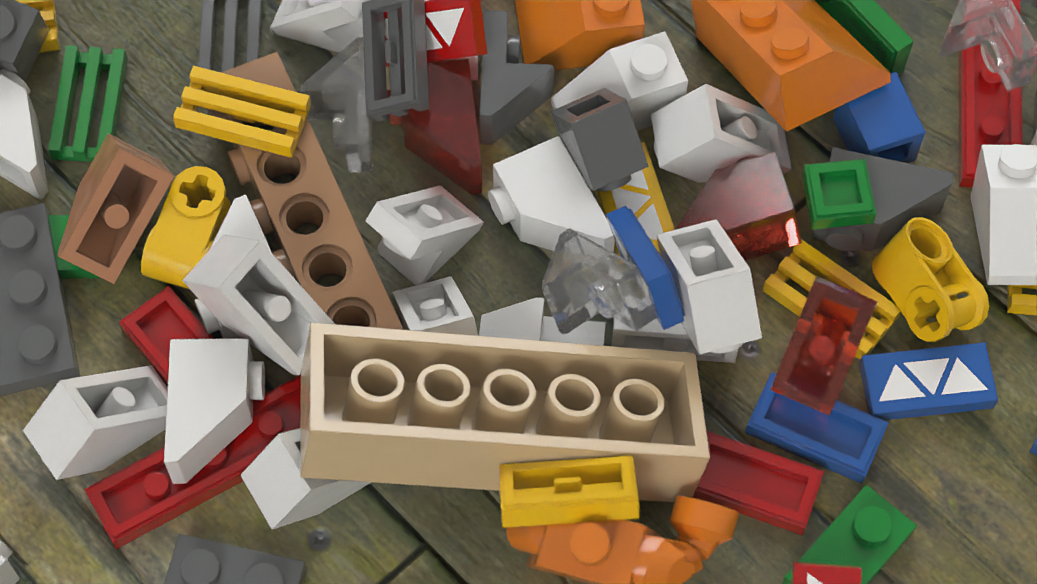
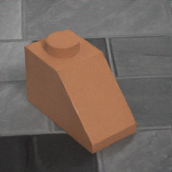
(113, 208)

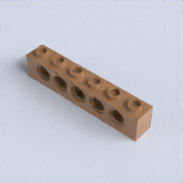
(310, 199)

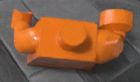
(628, 550)

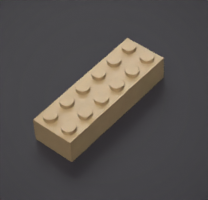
(461, 405)

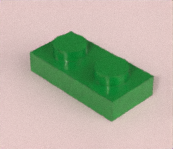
(861, 536)

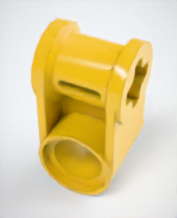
(185, 232)
(924, 279)

